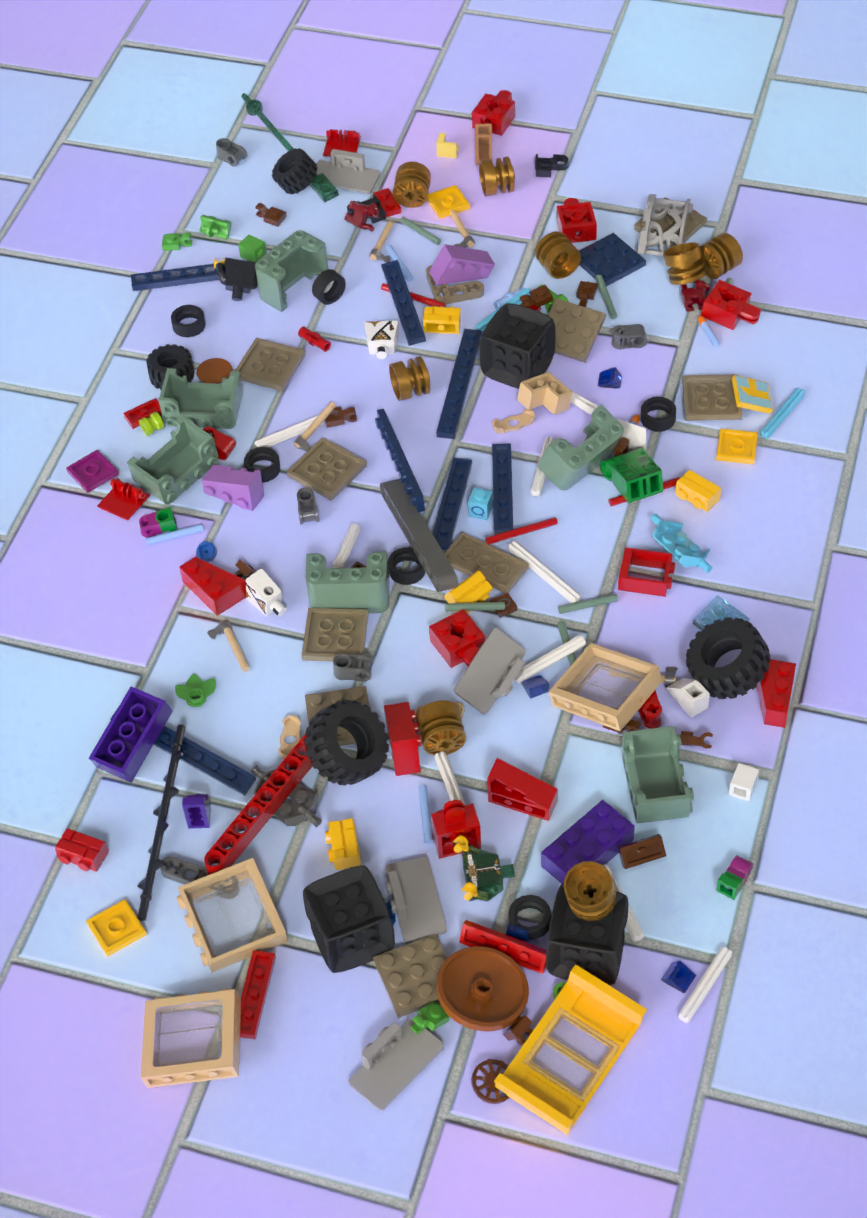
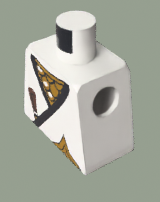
(381, 337)
(264, 594)

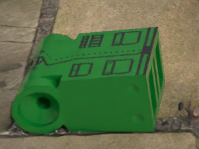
(633, 475)

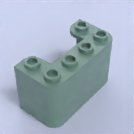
(288, 263)
(201, 402)
(177, 463)
(569, 465)
(348, 587)
(656, 775)

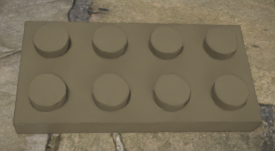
(498, 567)

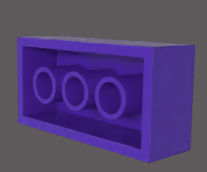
(130, 734)
(590, 839)

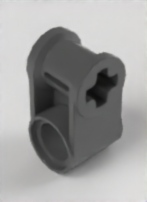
(230, 152)
(630, 335)
(306, 505)
(351, 667)

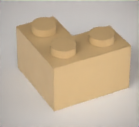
(545, 391)

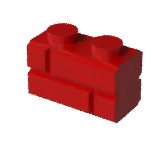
(81, 850)

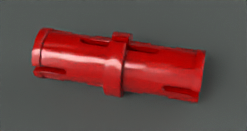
(314, 339)

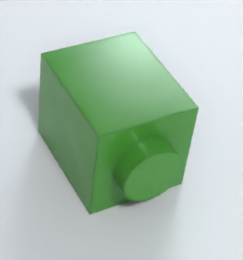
(252, 248)

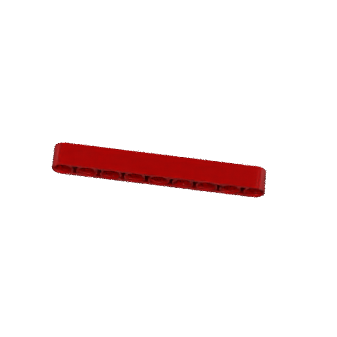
(261, 808)

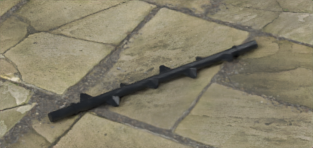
(162, 813)

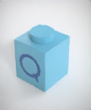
(480, 503)

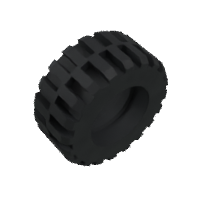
(738, 675)
(328, 755)

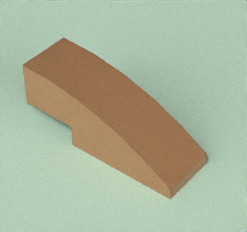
(483, 142)

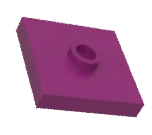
(92, 471)

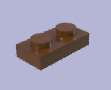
(642, 851)

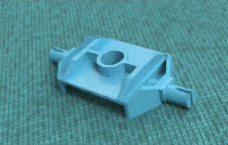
(678, 544)

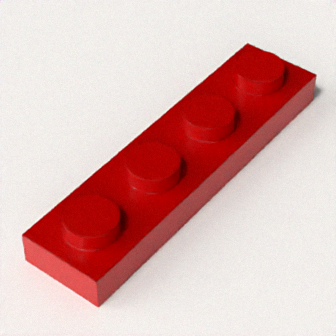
(521, 952)
(255, 992)

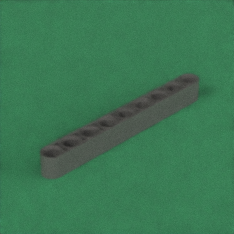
(419, 536)

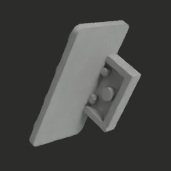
(349, 172)
(491, 672)
(415, 899)
(393, 1062)

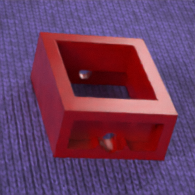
(647, 559)

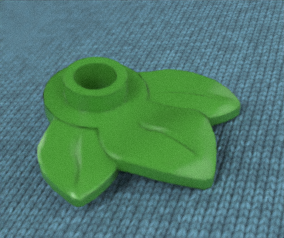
(195, 689)

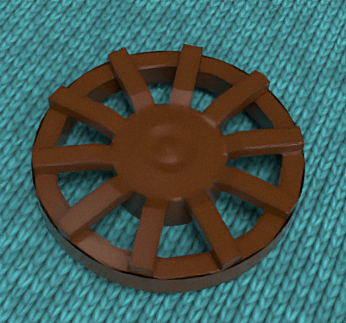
(488, 1081)

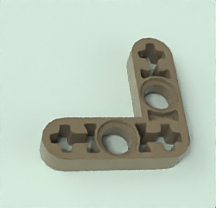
(449, 291)

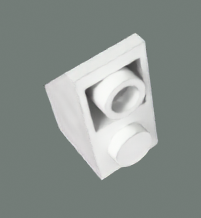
(690, 695)

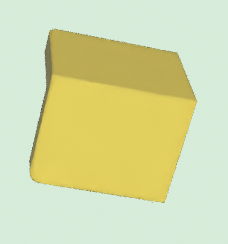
(446, 149)

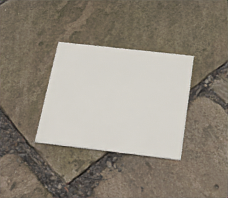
(635, 434)

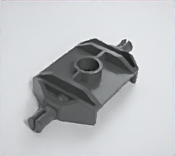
(301, 806)

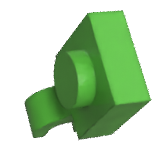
(174, 241)
(430, 1016)

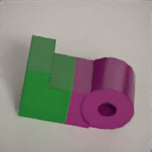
(158, 522)
(734, 877)

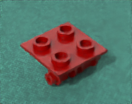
(347, 142)
(123, 499)

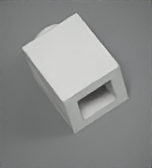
(744, 782)

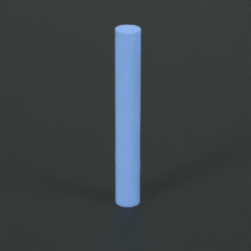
(395, 256)
(174, 534)
(425, 813)

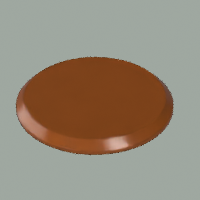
(213, 370)

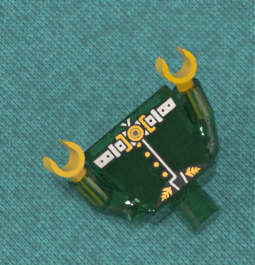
(481, 871)

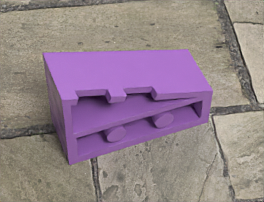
(461, 265)
(234, 486)

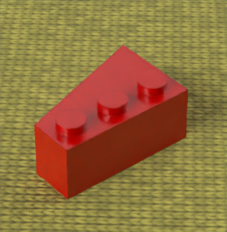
(213, 585)
(776, 692)
(403, 737)
(520, 791)

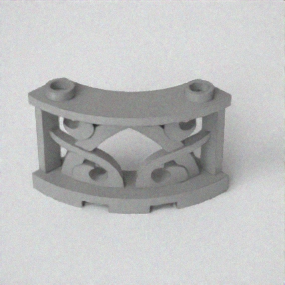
(675, 210)

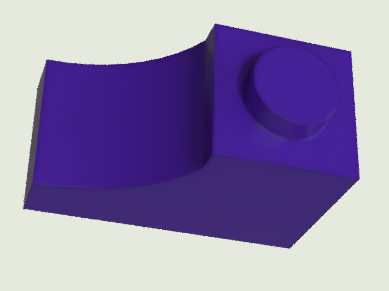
(197, 811)

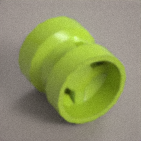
(151, 423)

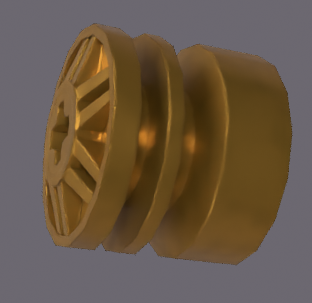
(496, 176)
(412, 184)
(557, 255)
(721, 255)
(684, 263)
(413, 377)
(441, 727)
(585, 879)

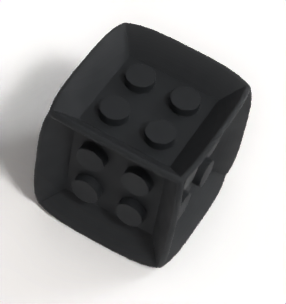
(517, 345)
(348, 918)
(588, 944)

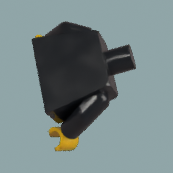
(237, 276)

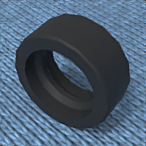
(322, 282)
(188, 311)
(658, 424)
(259, 454)
(405, 577)
(533, 902)

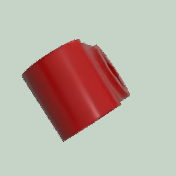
(223, 443)
(651, 712)

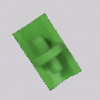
(215, 227)

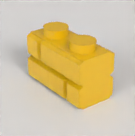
(442, 320)
(698, 491)
(470, 590)
(344, 844)

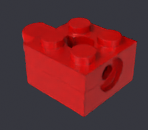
(495, 110)
(577, 217)
(729, 305)
(456, 638)
(452, 822)

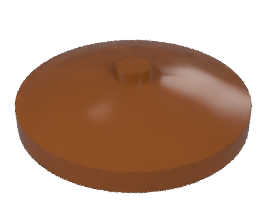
(482, 988)

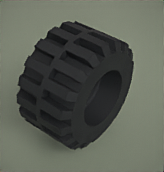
(294, 171)
(169, 357)

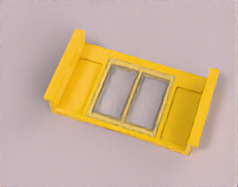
(571, 1050)

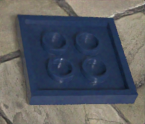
(611, 259)

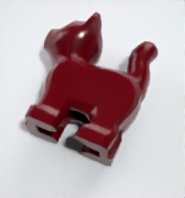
(361, 214)
(694, 295)

